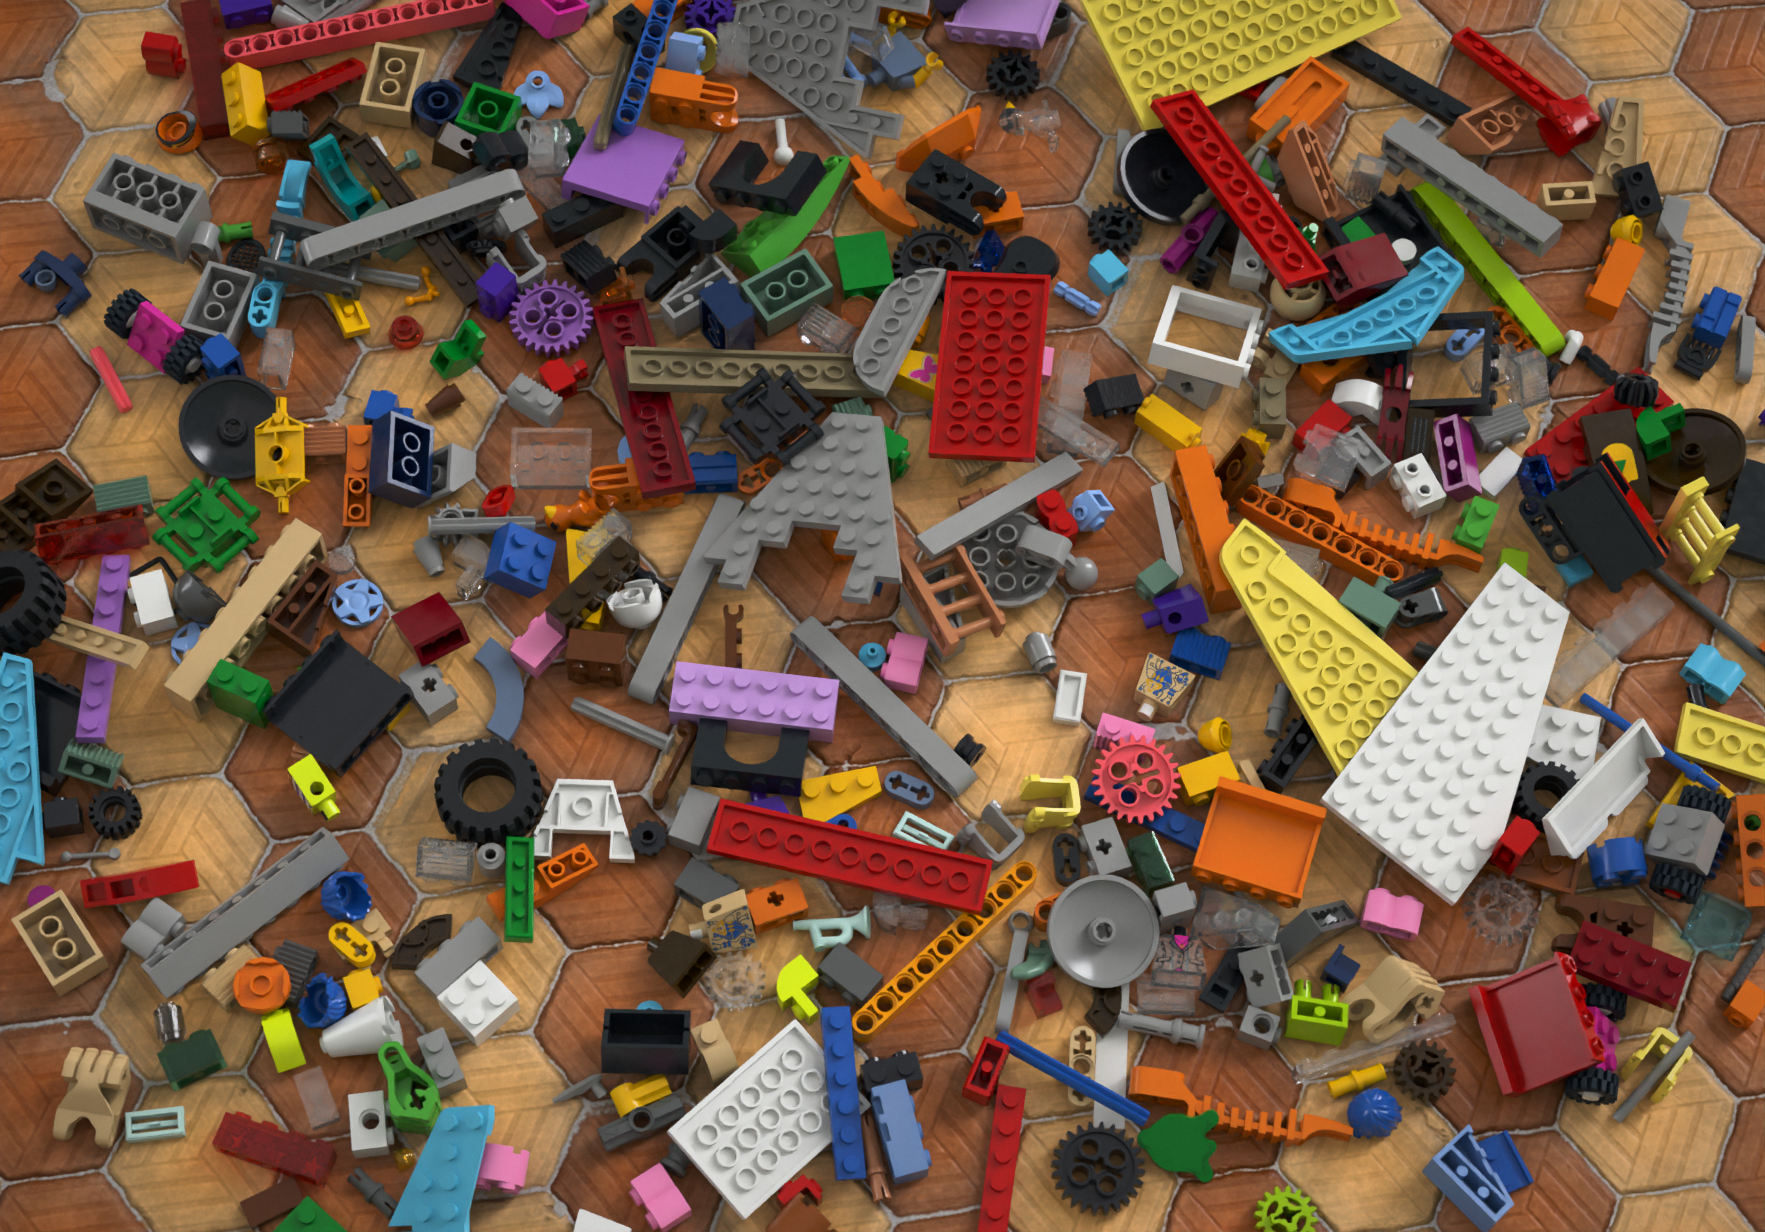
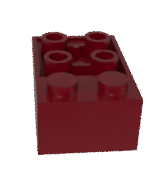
(1361, 270)

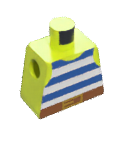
(309, 779)

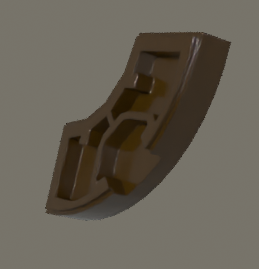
(421, 940)
(1104, 1009)

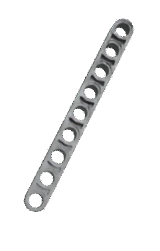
(411, 220)
(683, 604)
(884, 706)

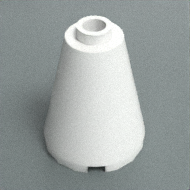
(363, 1030)

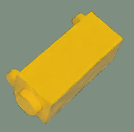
(1167, 424)

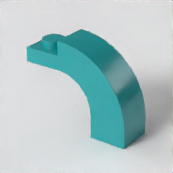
(339, 179)

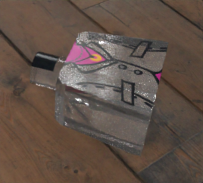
(1179, 961)

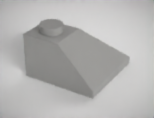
(451, 469)

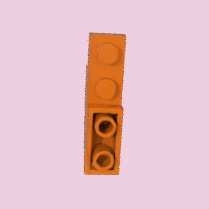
(882, 205)
(357, 500)
(552, 878)

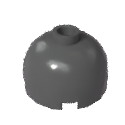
(196, 599)

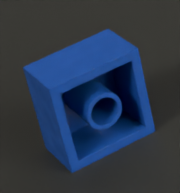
(520, 560)

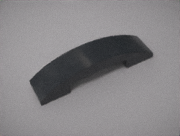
(1225, 981)

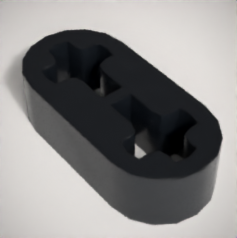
(1060, 860)

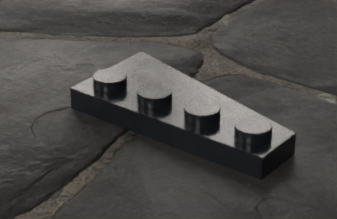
(492, 50)

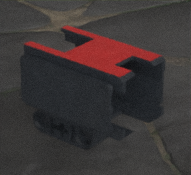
(1600, 519)

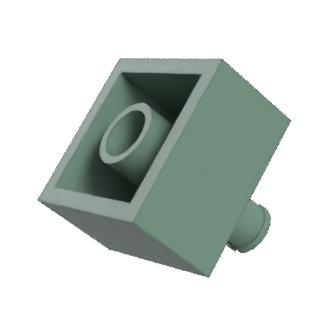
(1371, 604)

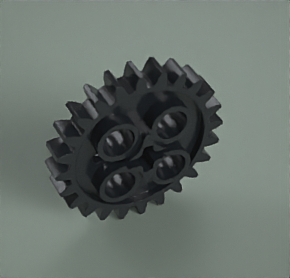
(956, 259)
(1106, 1145)

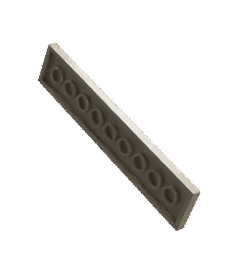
(728, 370)

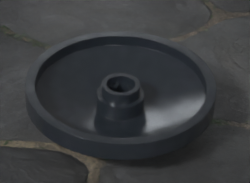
(1158, 177)
(220, 425)

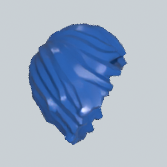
(346, 896)
(324, 1004)
(1373, 1113)

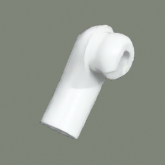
(1574, 342)

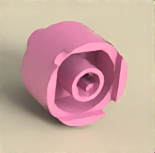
(502, 1169)

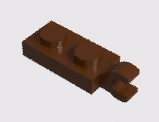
(733, 637)

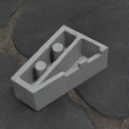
(943, 598)

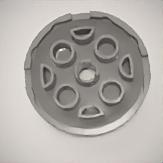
(1017, 582)

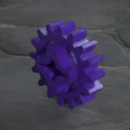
(700, 13)

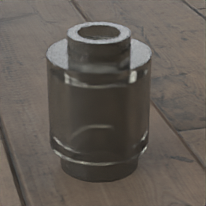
(169, 1023)

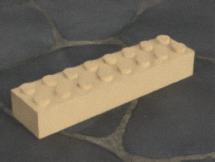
(243, 622)

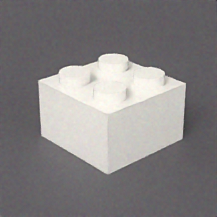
(478, 1003)

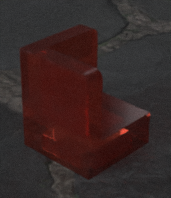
(1043, 995)

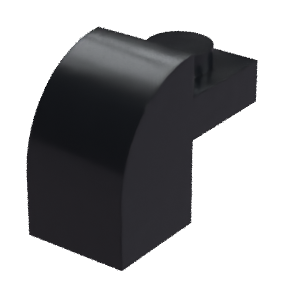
(707, 235)

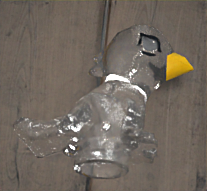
(1039, 122)

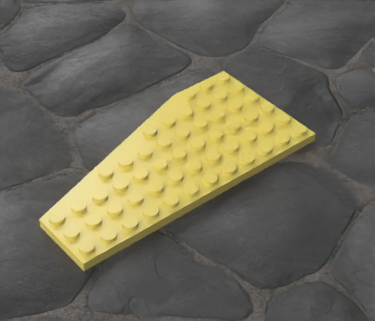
(1220, 44)

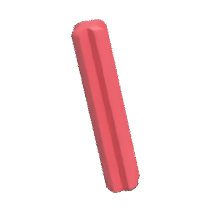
(111, 379)

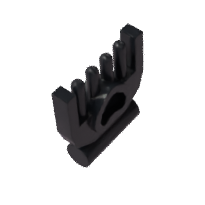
(1694, 360)

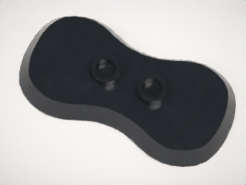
(1028, 256)

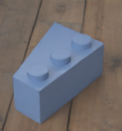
(899, 1132)
(1468, 1181)

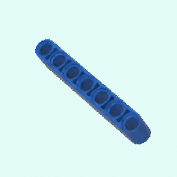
(643, 66)

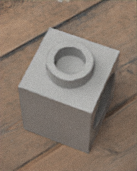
(1257, 1016)

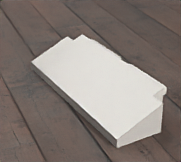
(1601, 792)

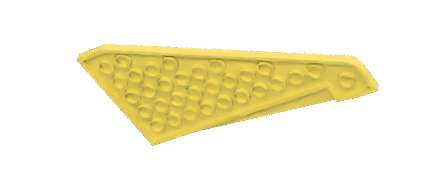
(1325, 654)

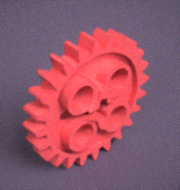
(1145, 802)

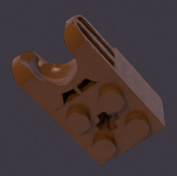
(1622, 918)

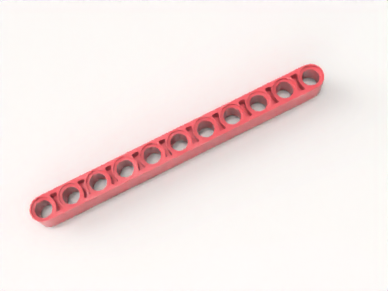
(355, 31)

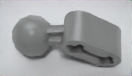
(1053, 552)

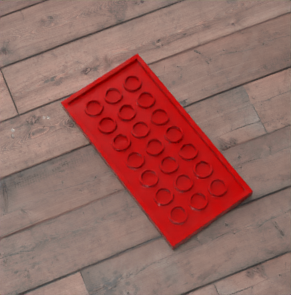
(990, 367)

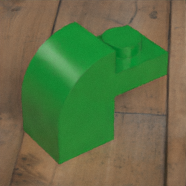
(462, 353)
(1655, 429)

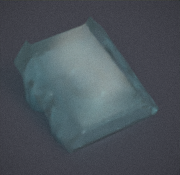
(1717, 924)

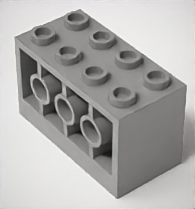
(147, 207)

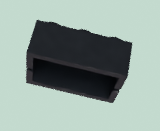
(646, 1041)

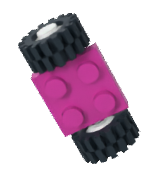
(155, 336)
(1599, 1082)

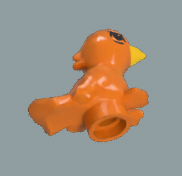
(582, 512)

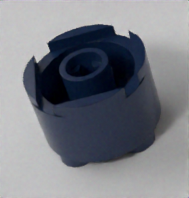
(435, 104)

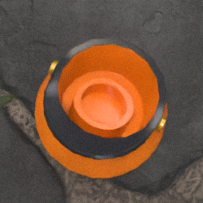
(178, 132)

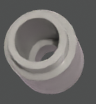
(1040, 652)
(491, 860)

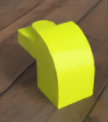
(793, 984)
(283, 1040)

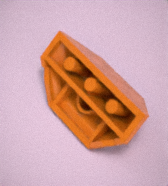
(953, 138)

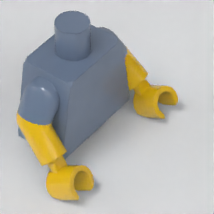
(904, 64)

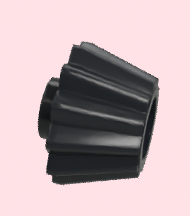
(648, 830)

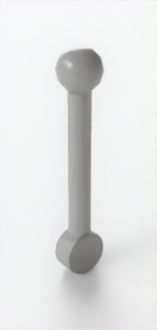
(114, 854)

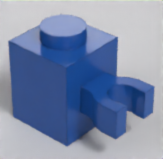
(381, 403)

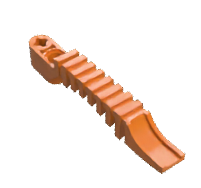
(1321, 503)
(1168, 1089)

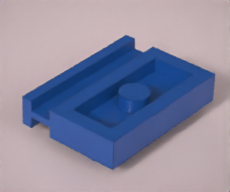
(1506, 1161)

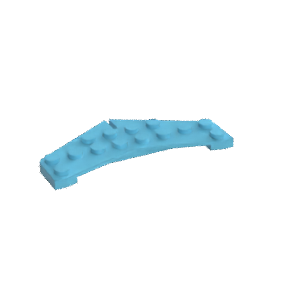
(1383, 323)
(446, 1172)

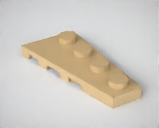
(1621, 144)

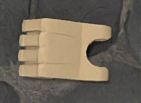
(1393, 997)
(94, 1091)

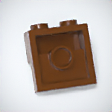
(1239, 469)

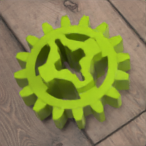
(1282, 1206)

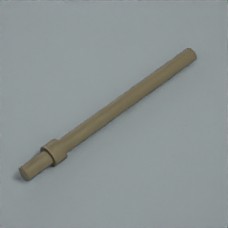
(1202, 201)

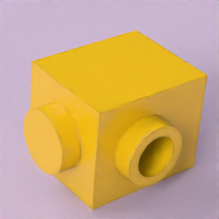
(362, 987)

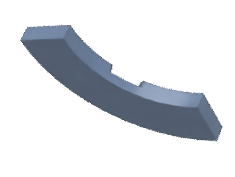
(508, 687)

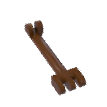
(661, 792)

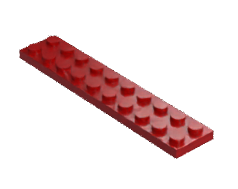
(1239, 189)
(850, 856)

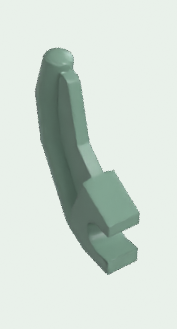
(1037, 962)

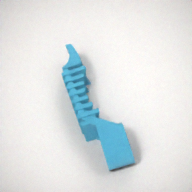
(292, 202)

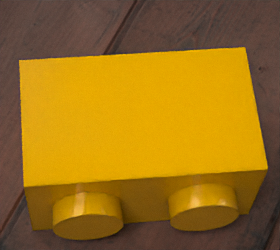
(1201, 777)

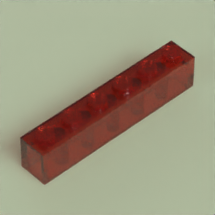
(206, 66)

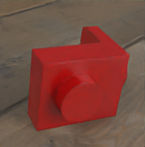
(801, 1185)

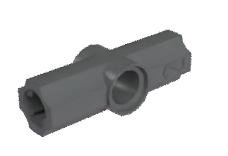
(624, 1131)

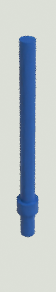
(1692, 771)

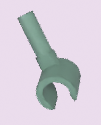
(411, 161)

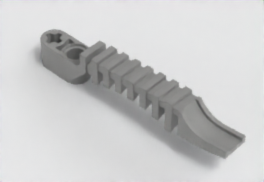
(1667, 320)

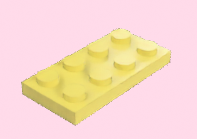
(1721, 742)

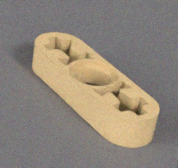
(1074, 1046)

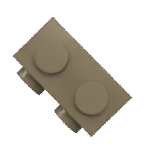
(1270, 406)

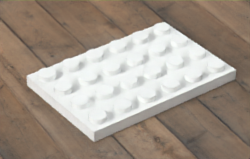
(761, 1121)

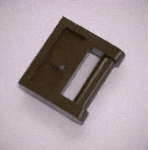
(328, 126)

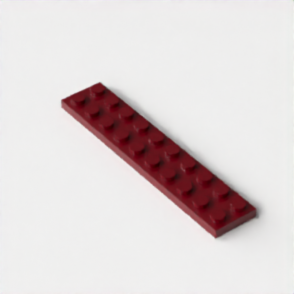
(646, 416)

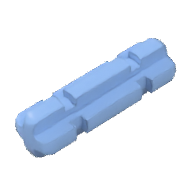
(1077, 298)

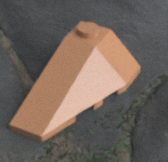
(1489, 126)

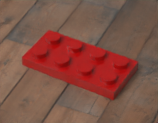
(308, 87)

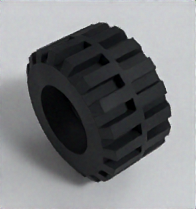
(1540, 777)

